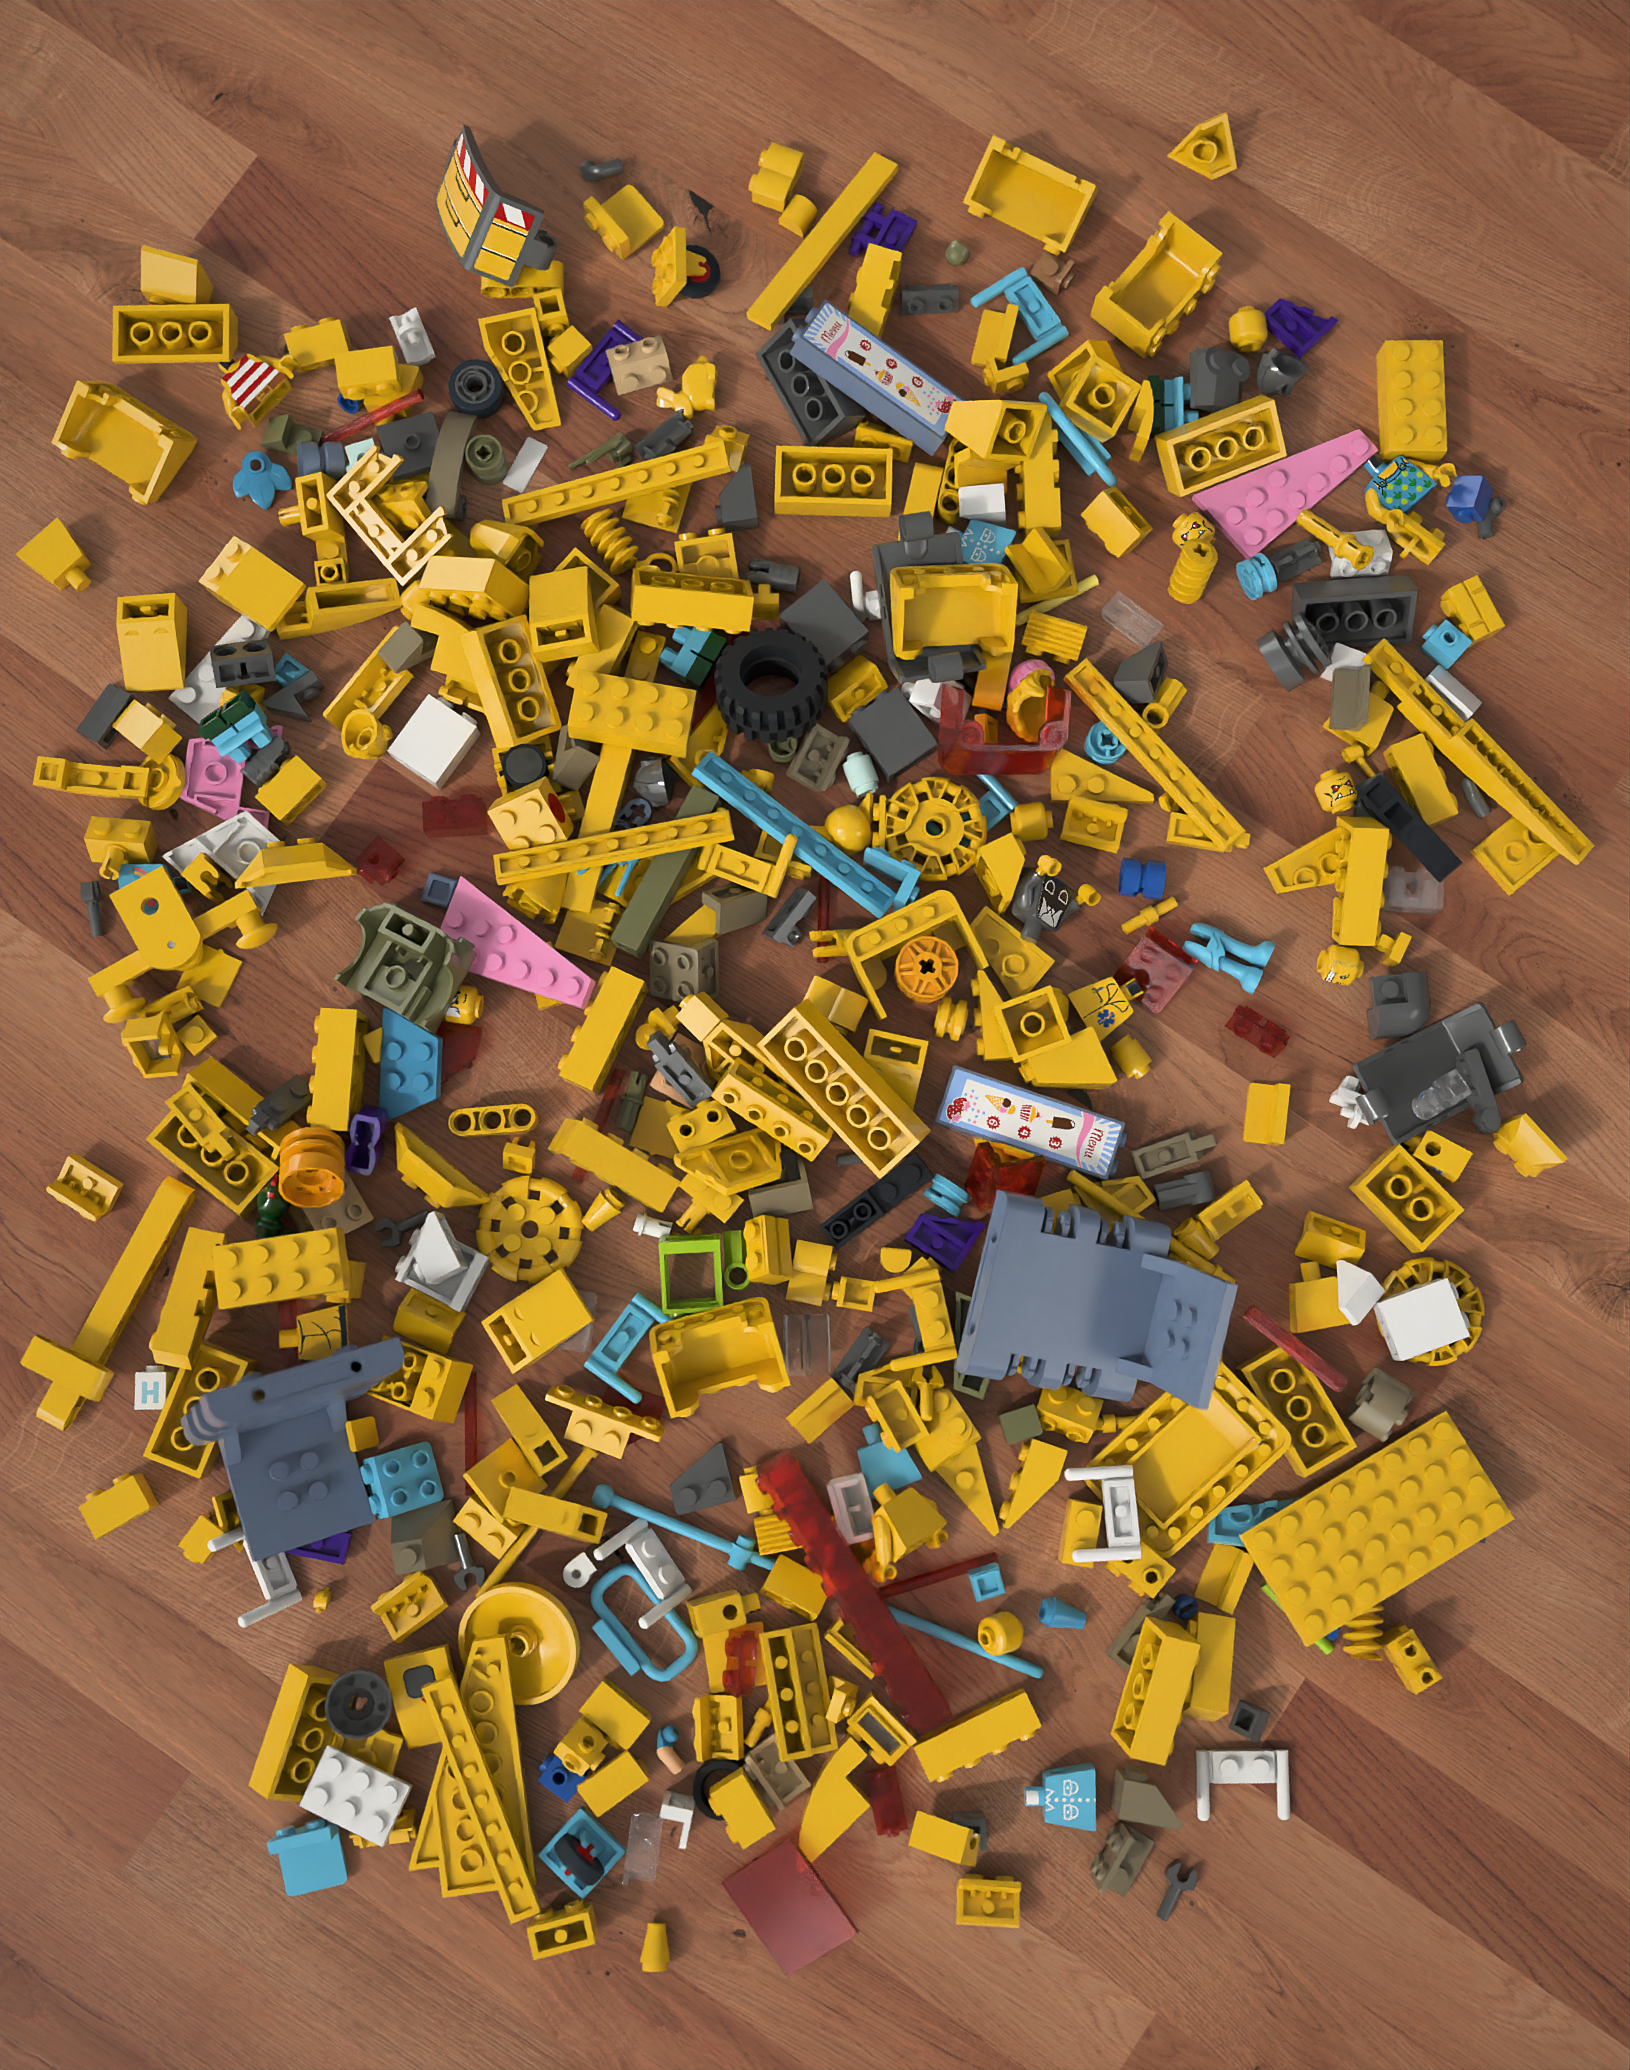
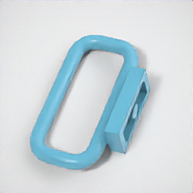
(1081, 445)
(622, 1643)

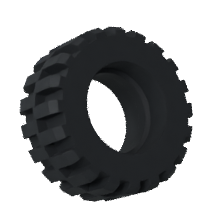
(764, 655)

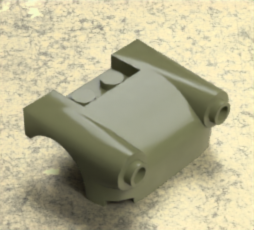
(407, 965)

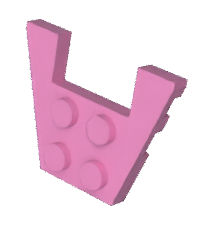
(216, 781)

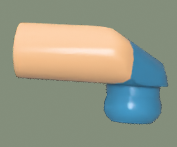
(665, 1751)

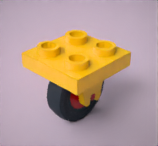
(682, 269)

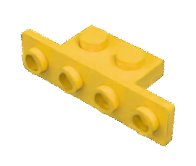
(369, 689)
(600, 1424)

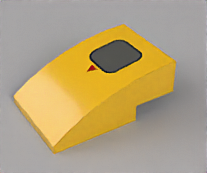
(406, 1678)

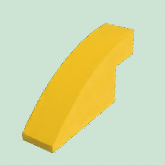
(338, 607)
(449, 652)
(833, 1799)

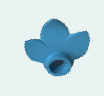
(261, 483)

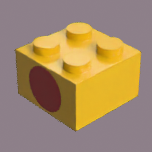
(531, 817)

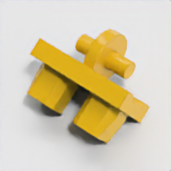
(1416, 539)
(657, 1020)

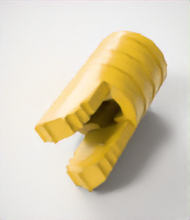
(837, 942)

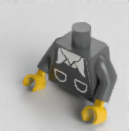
(1045, 900)

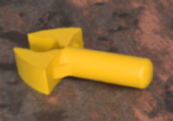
(926, 1394)

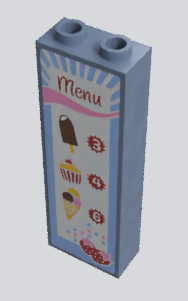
(874, 375)
(1031, 1122)

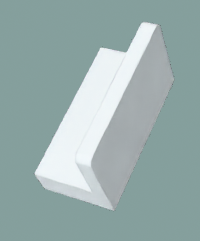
(1453, 692)
(678, 1808)

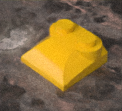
(1527, 1145)
(949, 1431)

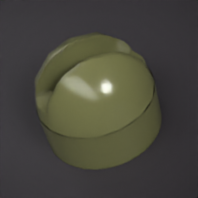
(956, 253)

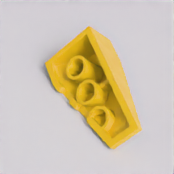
(520, 357)

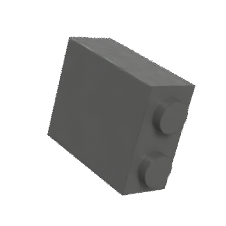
(827, 623)
(892, 733)

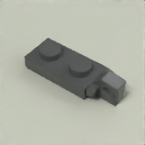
(680, 1069)
(280, 1106)

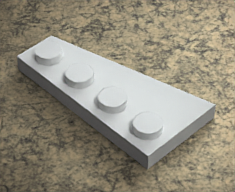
(200, 690)

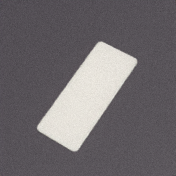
(525, 464)

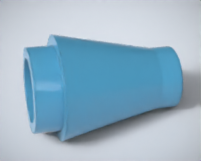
(1060, 1614)

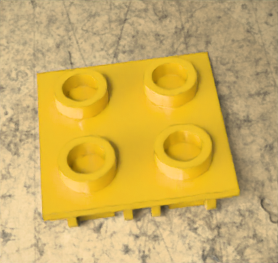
(659, 509)
(591, 934)

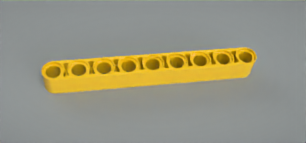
(122, 1292)

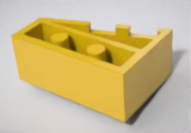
(875, 288)
(1212, 1674)

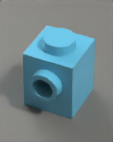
(1444, 644)

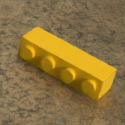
(976, 1735)

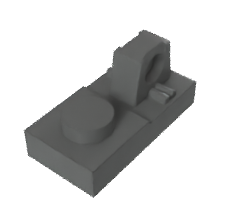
(782, 926)

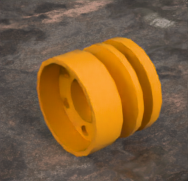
(929, 987)
(311, 1167)

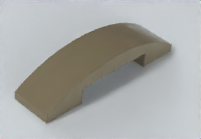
(449, 462)

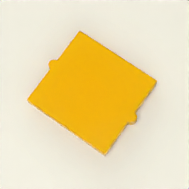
(212, 976)
(651, 1129)

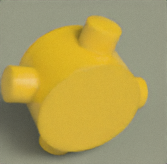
(322, 1599)

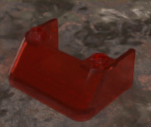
(963, 746)

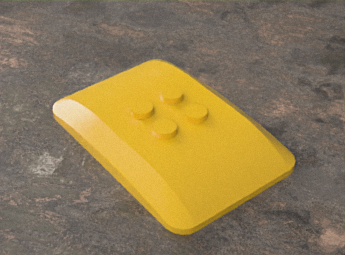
(1193, 1459)

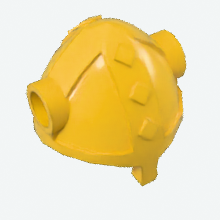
(365, 735)

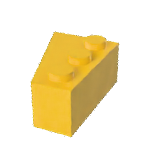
(614, 635)

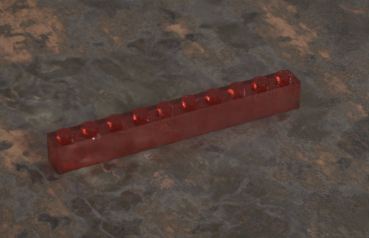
(853, 1591)

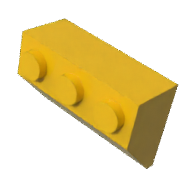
(999, 869)

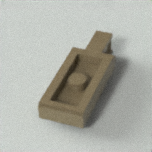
(1170, 1154)
(1125, 1643)

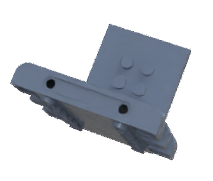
(1092, 1304)
(291, 1446)

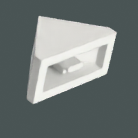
(983, 503)
(1356, 1291)

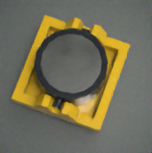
(525, 764)

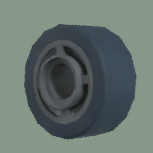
(472, 374)

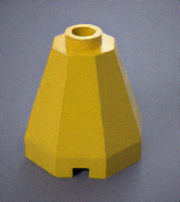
(509, 544)

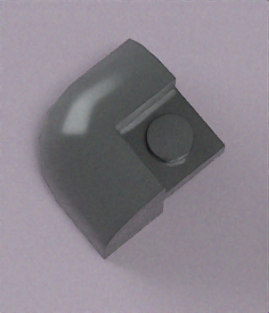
(1398, 1005)

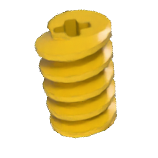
(609, 541)
(1192, 570)
(1363, 1634)

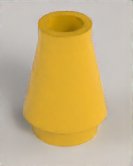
(604, 1208)
(1196, 1238)
(655, 1950)

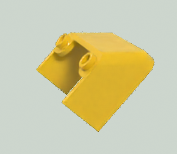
(929, 916)

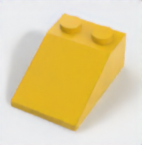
(252, 584)

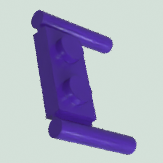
(596, 370)

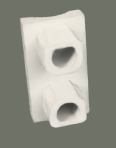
(412, 338)
(1345, 1097)

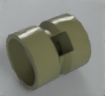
(486, 459)

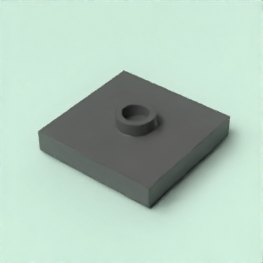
(413, 440)

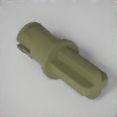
(631, 1101)

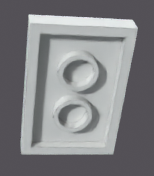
(356, 1795)

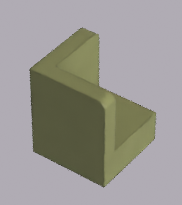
(1020, 1423)

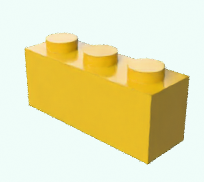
(1421, 779)

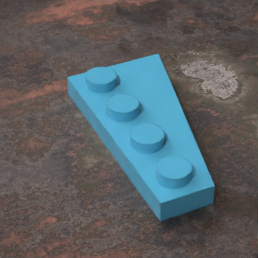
(1237, 1519)

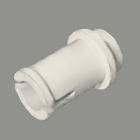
(651, 1226)

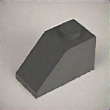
(738, 503)
(1141, 674)

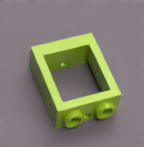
(690, 1244)

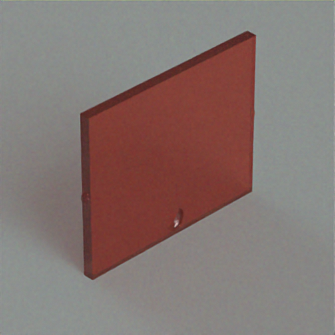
(790, 1907)

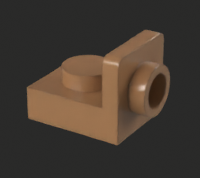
(1053, 273)

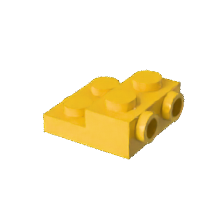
(707, 555)

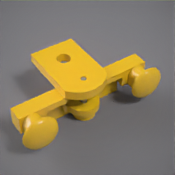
(169, 937)

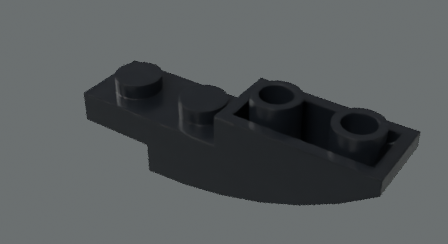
(1410, 828)
(876, 1201)

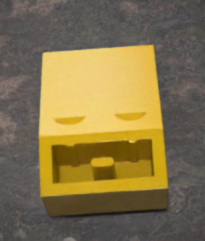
(562, 615)
(152, 641)
(897, 1061)
(537, 1321)
(425, 1383)

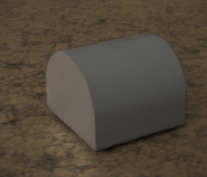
(1249, 1720)

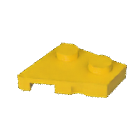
(1127, 1190)

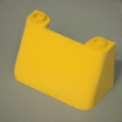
(1030, 195)
(123, 438)
(953, 607)

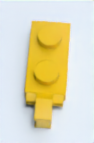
(1186, 832)
(201, 1121)

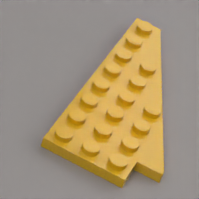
(446, 1829)

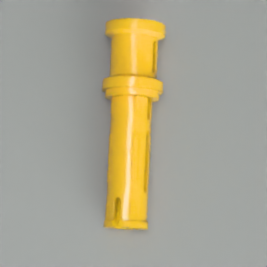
(1343, 544)

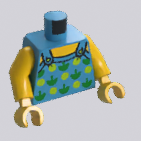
(1401, 487)

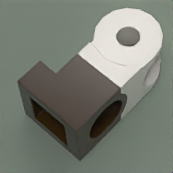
(581, 1567)

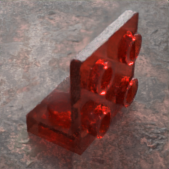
(1157, 967)
(989, 1174)

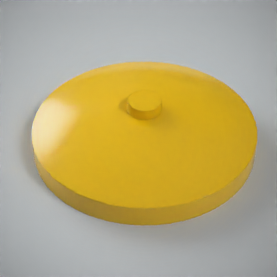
(538, 1633)

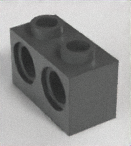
(242, 663)

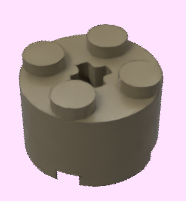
(1379, 1404)

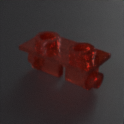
(1268, 1039)
(737, 1677)
(886, 1801)

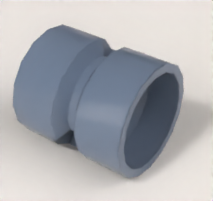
(325, 459)

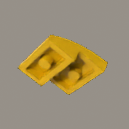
(1141, 420)

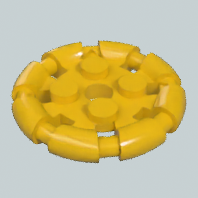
(945, 813)
(512, 1223)
(1471, 1302)

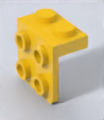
(623, 221)

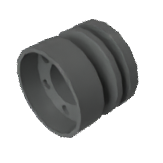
(1295, 651)
(349, 1721)

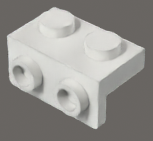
(1379, 564)

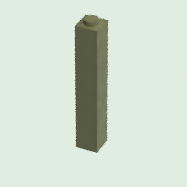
(661, 882)

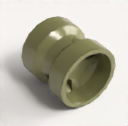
(777, 753)

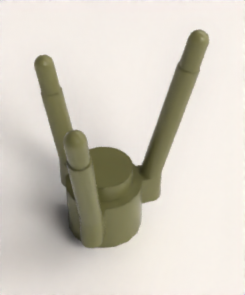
(614, 449)

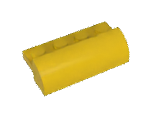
(798, 1691)

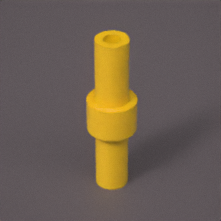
(1149, 915)
(1109, 1423)
(763, 1719)

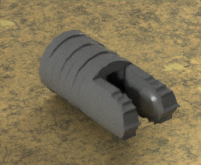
(776, 574)
(266, 761)

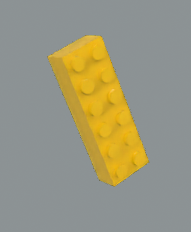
(843, 1088)

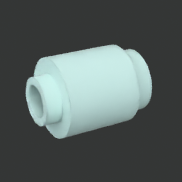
(861, 774)

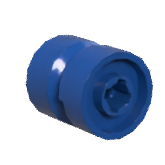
(1142, 878)

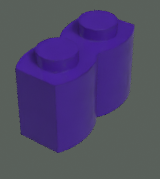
(367, 1141)

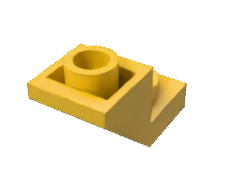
(332, 562)

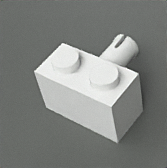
(927, 697)

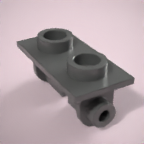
(938, 299)
(665, 437)
(1295, 559)
(860, 1358)

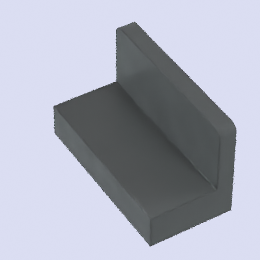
(103, 714)

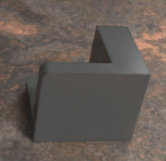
(973, 1820)

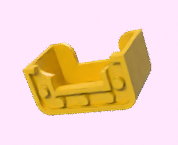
(1158, 287)
(717, 1352)

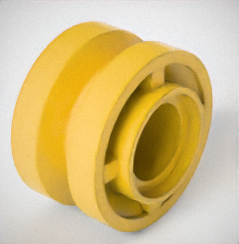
(951, 1018)

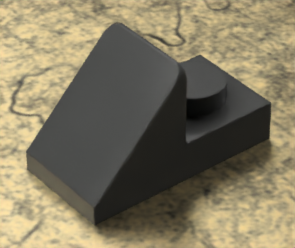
(288, 700)

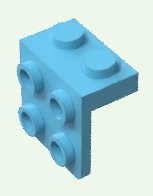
(901, 872)
(402, 1480)
(310, 1856)

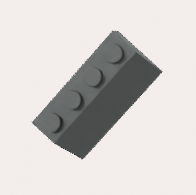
(812, 402)
(1358, 609)

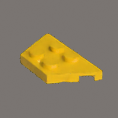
(734, 1161)

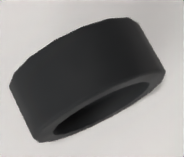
(698, 1785)

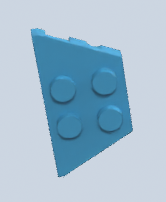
(408, 1065)

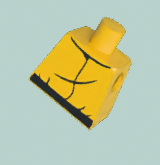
(318, 1333)

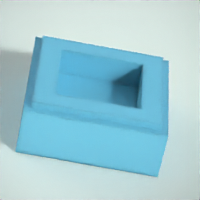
(289, 670)
(986, 1581)

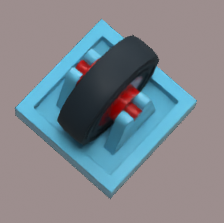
(582, 1852)

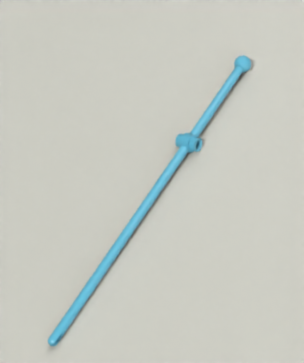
(742, 1552)

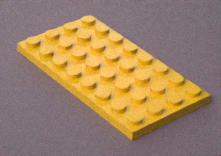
(1376, 1528)

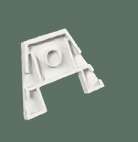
(232, 847)

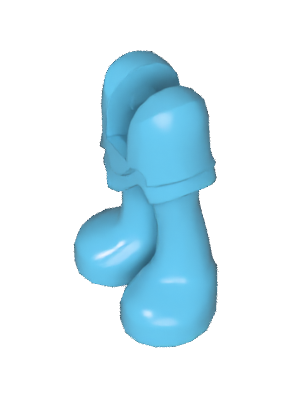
(1215, 958)

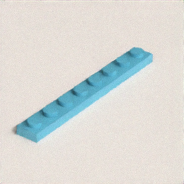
(780, 822)

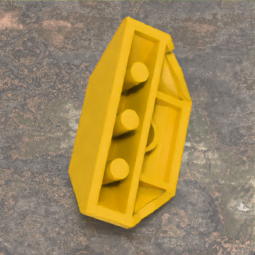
(294, 864)
(739, 1040)
(434, 1174)

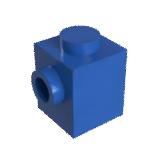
(1469, 498)
(559, 1778)

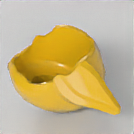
(849, 826)

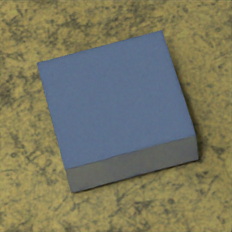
(439, 890)

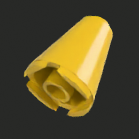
(538, 896)

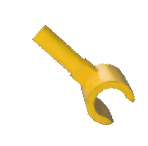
(1356, 753)

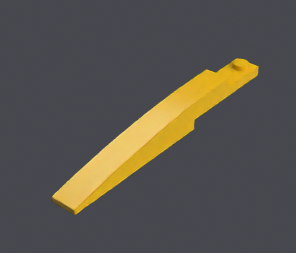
(1476, 754)
(611, 780)

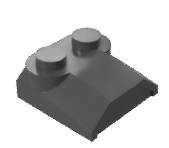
(1216, 378)

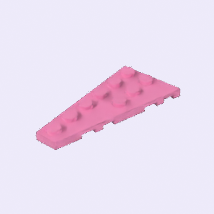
(1267, 501)
(511, 951)

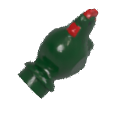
(271, 1209)

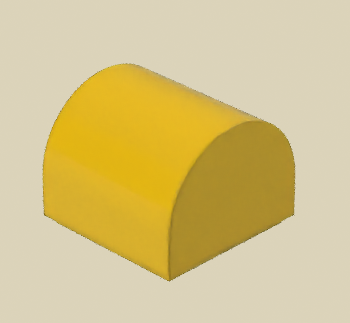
(798, 215)
(895, 1259)

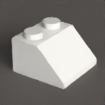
(438, 1251)

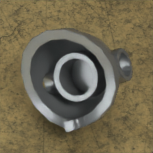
(1279, 372)
(655, 781)

